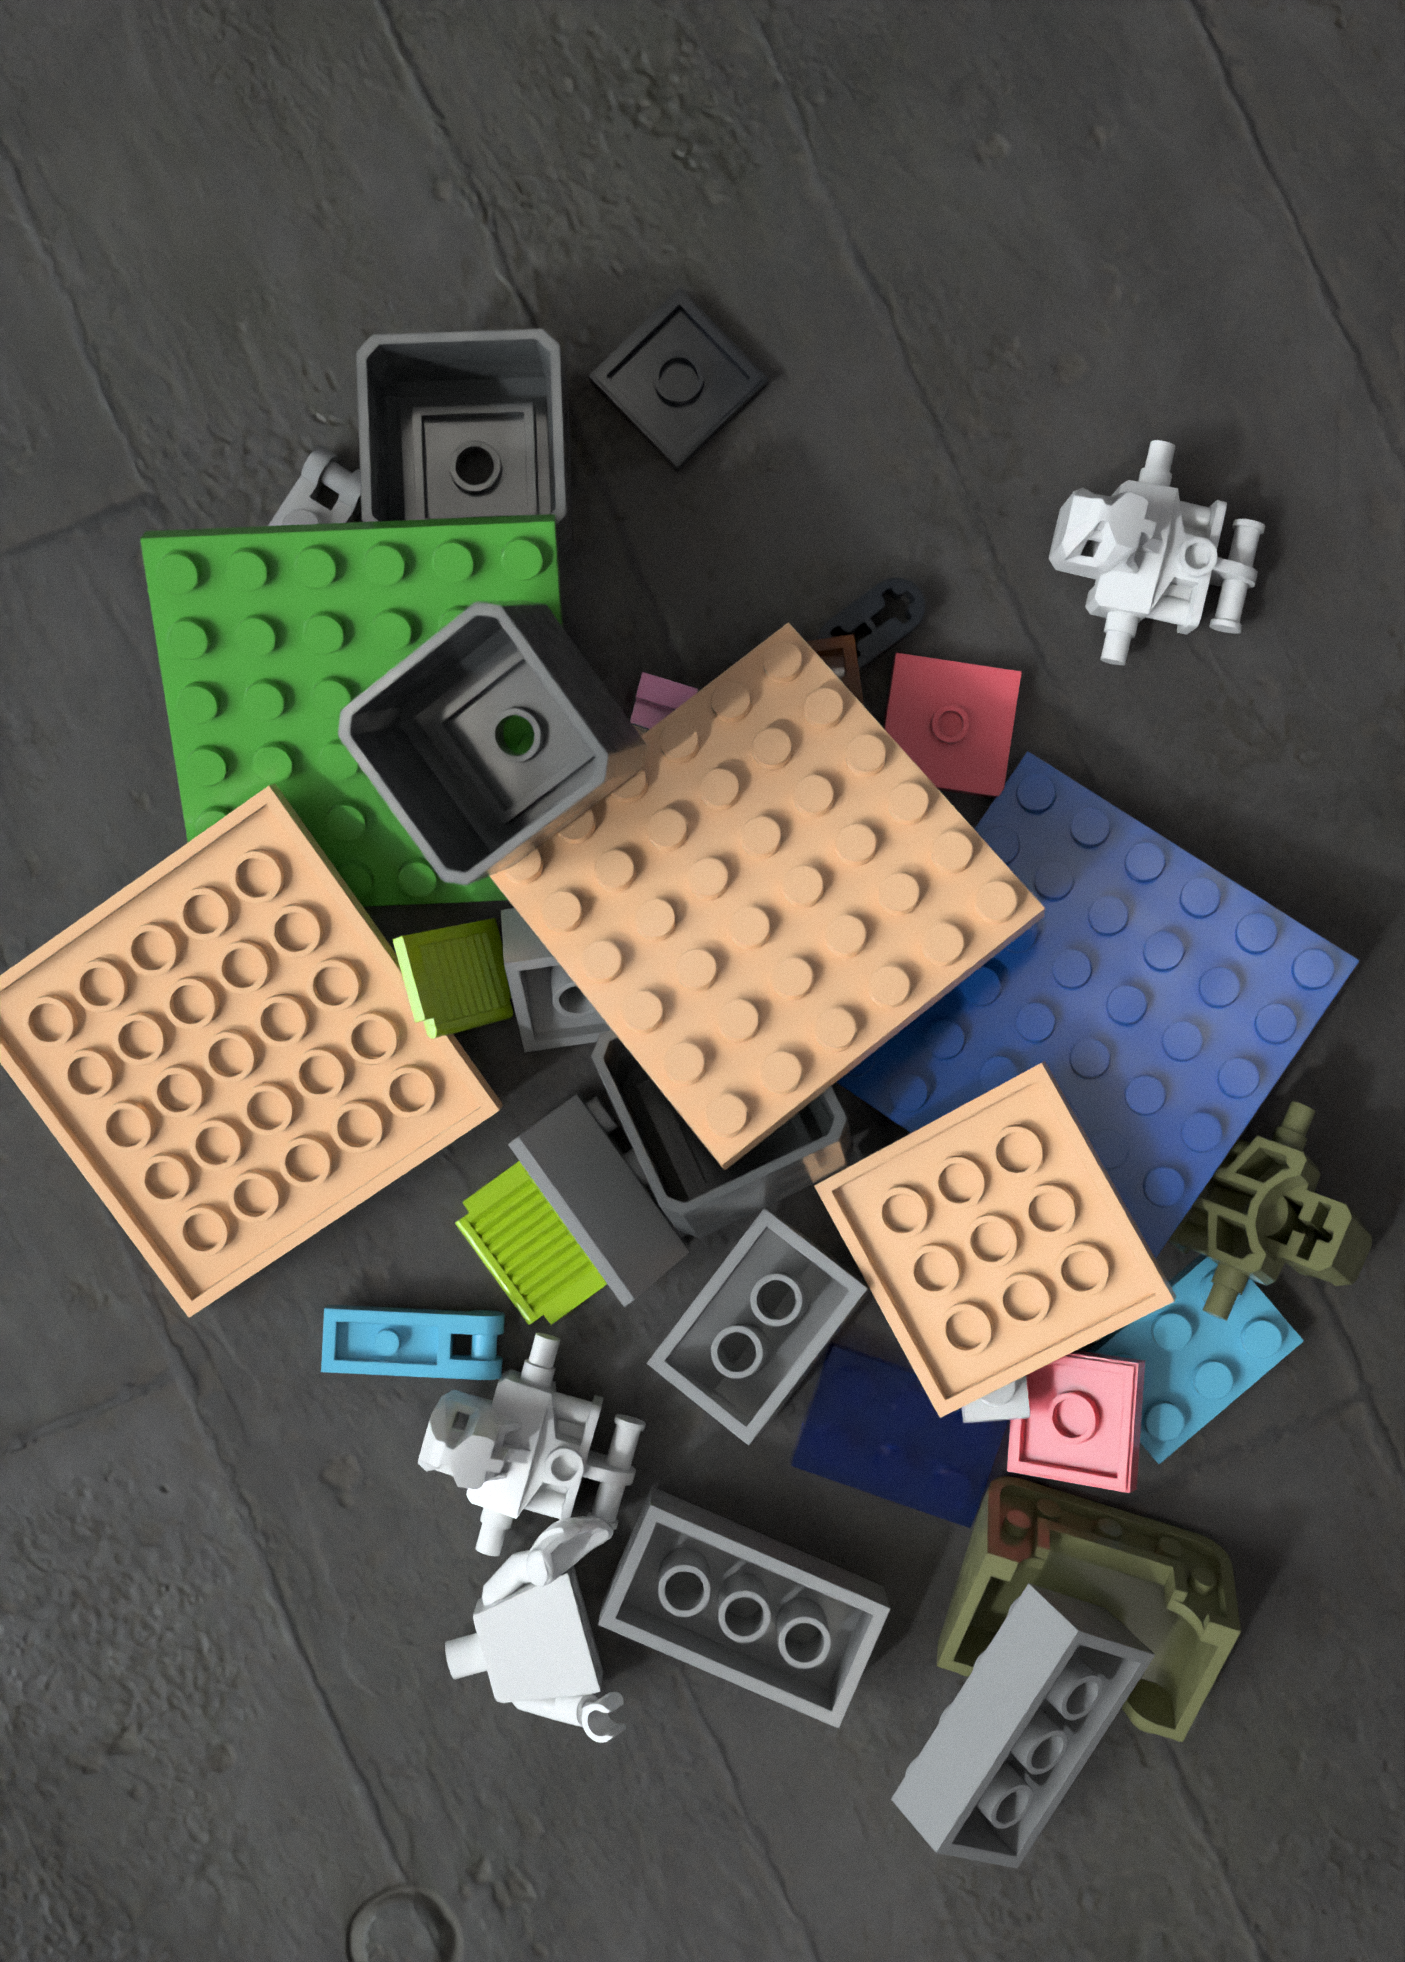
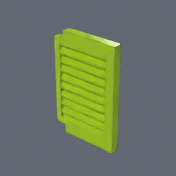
(455, 977)
(528, 1247)

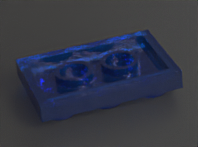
(883, 1436)

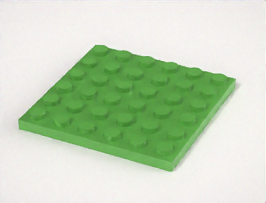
(290, 625)

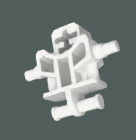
(1153, 555)
(528, 1448)

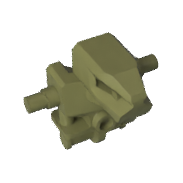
(1267, 1213)

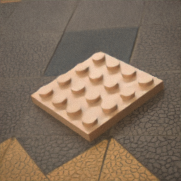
(995, 1240)

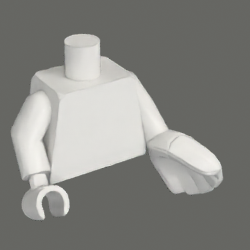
(539, 1635)

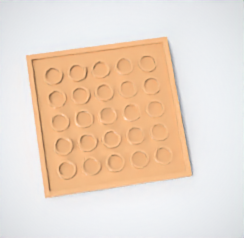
(767, 896)
(233, 1052)

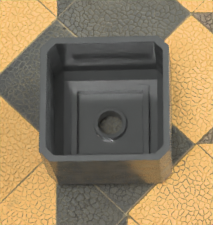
(460, 394)
(439, 749)
(684, 1173)

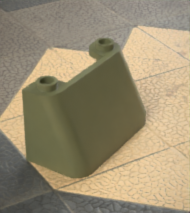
(1151, 1576)

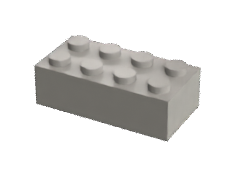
(745, 1607)
(1021, 1727)

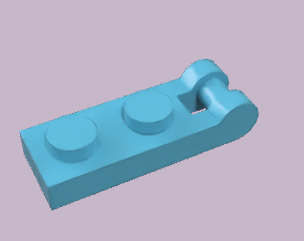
(410, 1342)

